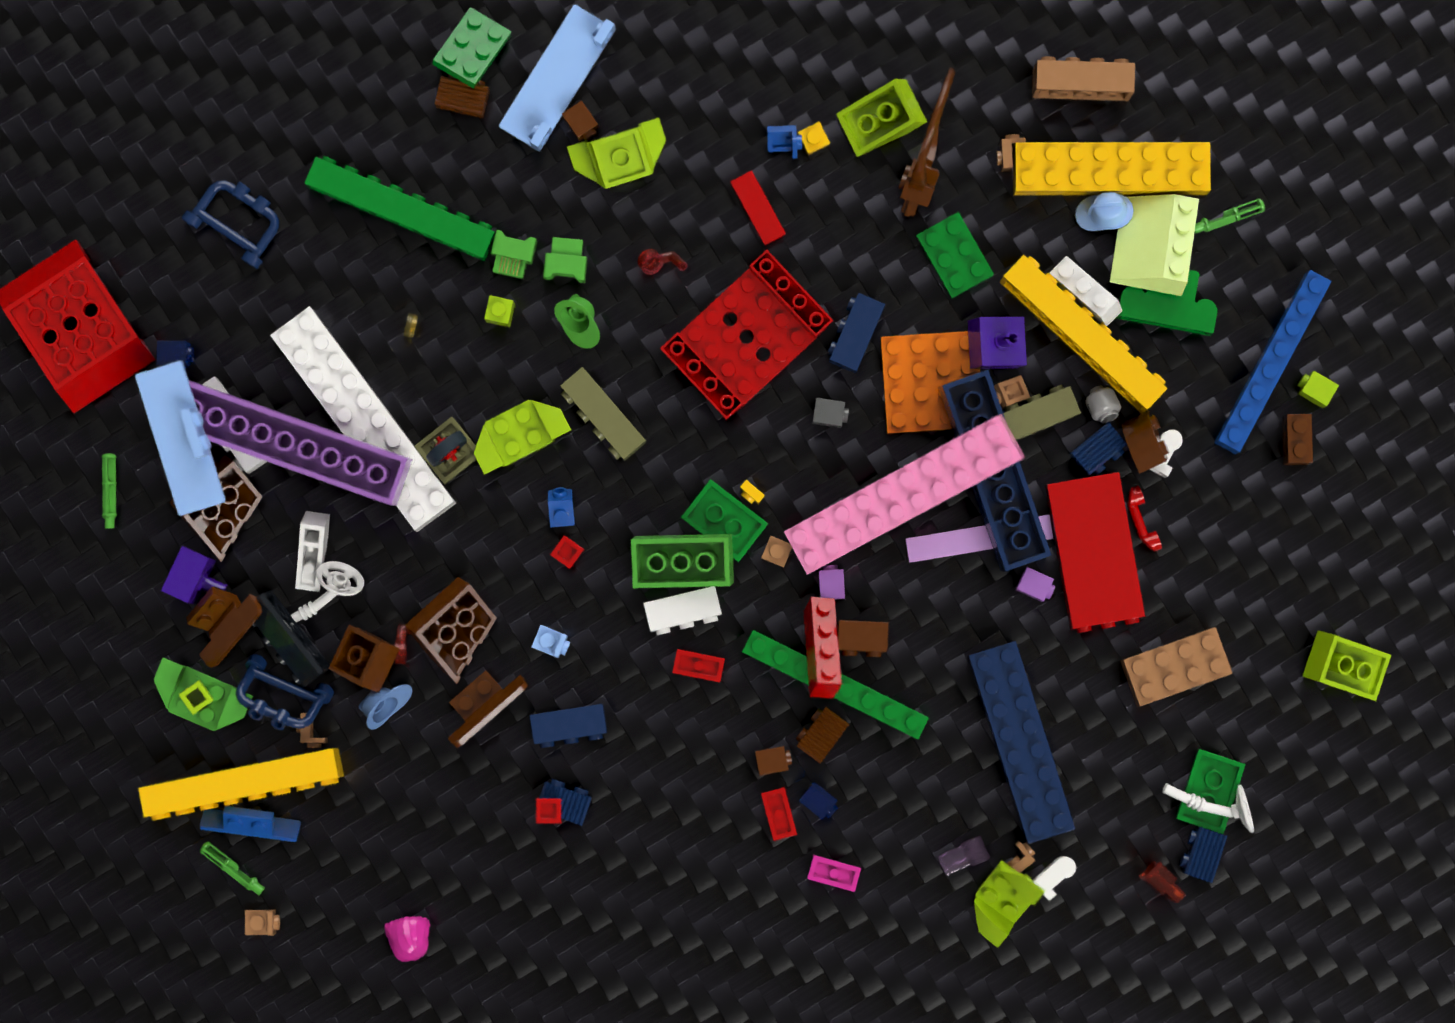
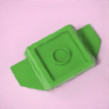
(222, 711)

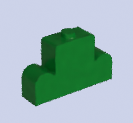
(1170, 310)

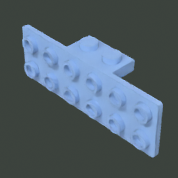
(180, 438)

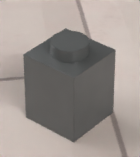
(830, 413)

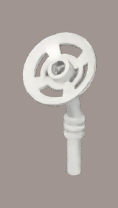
(337, 584)
(1238, 810)

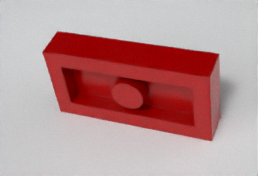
(698, 665)
(778, 813)

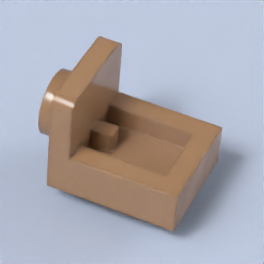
(1004, 156)
(306, 736)

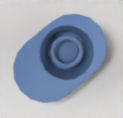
(382, 705)

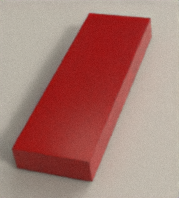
(758, 208)

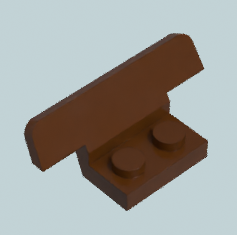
(225, 620)
(481, 703)

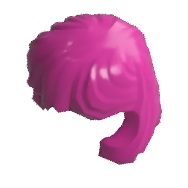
(408, 937)

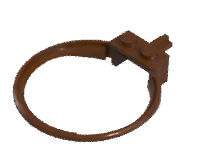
(919, 178)

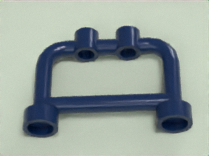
(240, 192)
(280, 718)

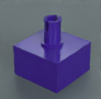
(997, 342)
(191, 576)

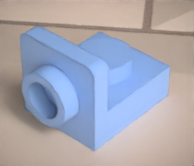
(551, 642)

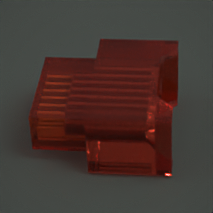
(1162, 881)

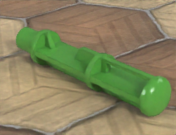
(1229, 216)
(109, 489)
(231, 868)

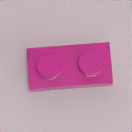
(834, 873)

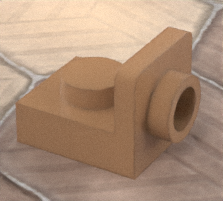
(1011, 391)
(1022, 863)
(261, 922)

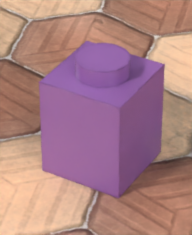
(831, 582)
(1035, 585)

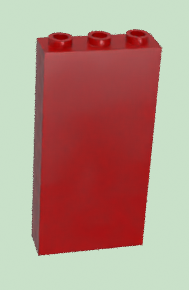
(1095, 552)

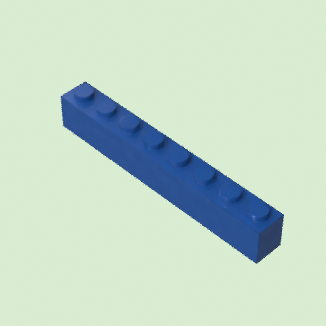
(1272, 362)

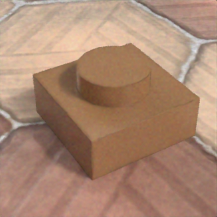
(777, 551)

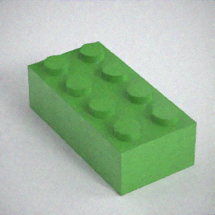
(682, 561)

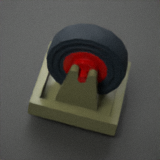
(447, 450)

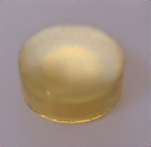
(410, 325)

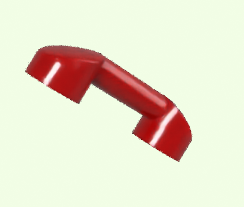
(1150, 539)

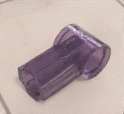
(969, 853)

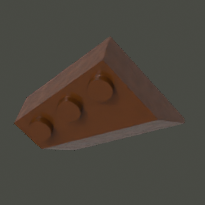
(220, 523)
(452, 627)

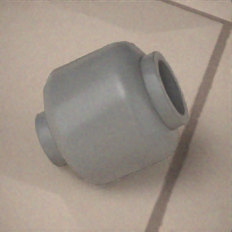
(1103, 404)

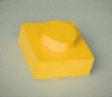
(814, 138)
(751, 493)

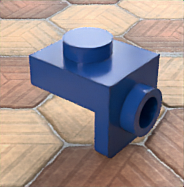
(784, 139)
(561, 507)

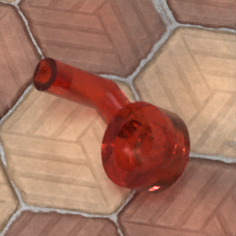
(656, 261)
(400, 642)

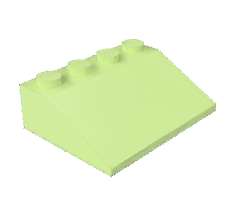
(1156, 244)

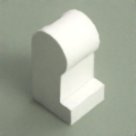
(1173, 441)
(1054, 873)

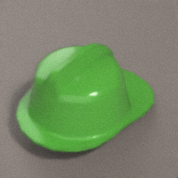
(578, 321)

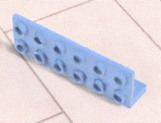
(557, 77)

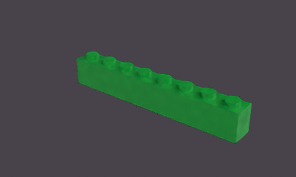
(399, 208)
(850, 691)

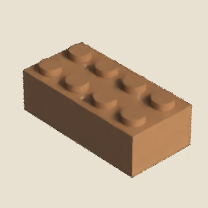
(1083, 79)
(1176, 667)

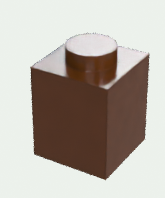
(581, 122)
(773, 760)

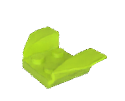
(620, 155)
(518, 434)
(1002, 901)

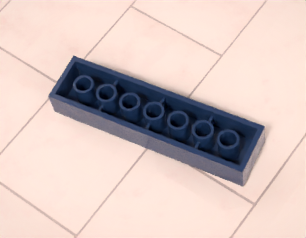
(1004, 496)
(1021, 742)

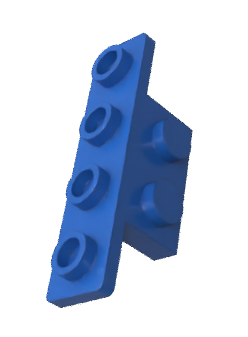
(250, 823)

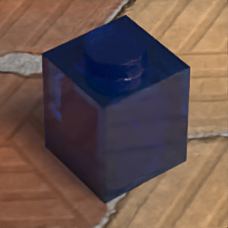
(174, 351)
(819, 801)

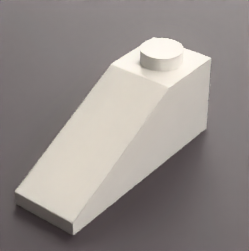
(312, 549)

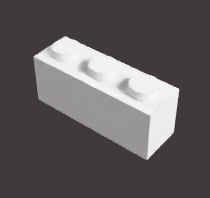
(1086, 291)
(683, 610)

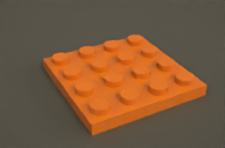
(914, 371)

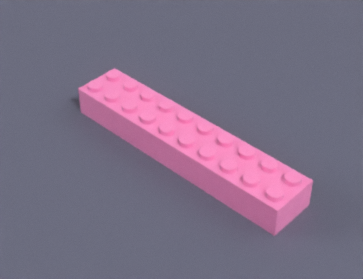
(904, 494)

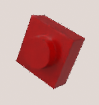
(567, 552)
(548, 810)

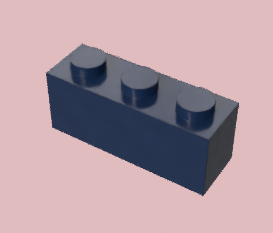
(855, 332)
(568, 725)

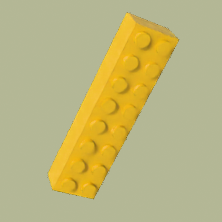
(1111, 167)
(1082, 334)
(241, 782)

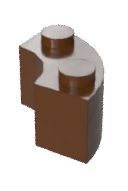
(1144, 441)

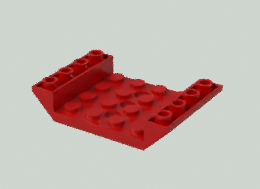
(770, 307)
(95, 353)

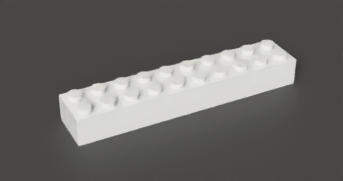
(359, 410)

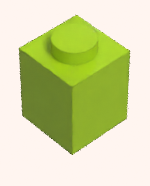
(499, 311)
(1317, 388)
(196, 697)

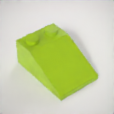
(881, 117)
(1346, 665)

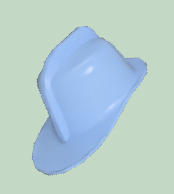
(1104, 212)

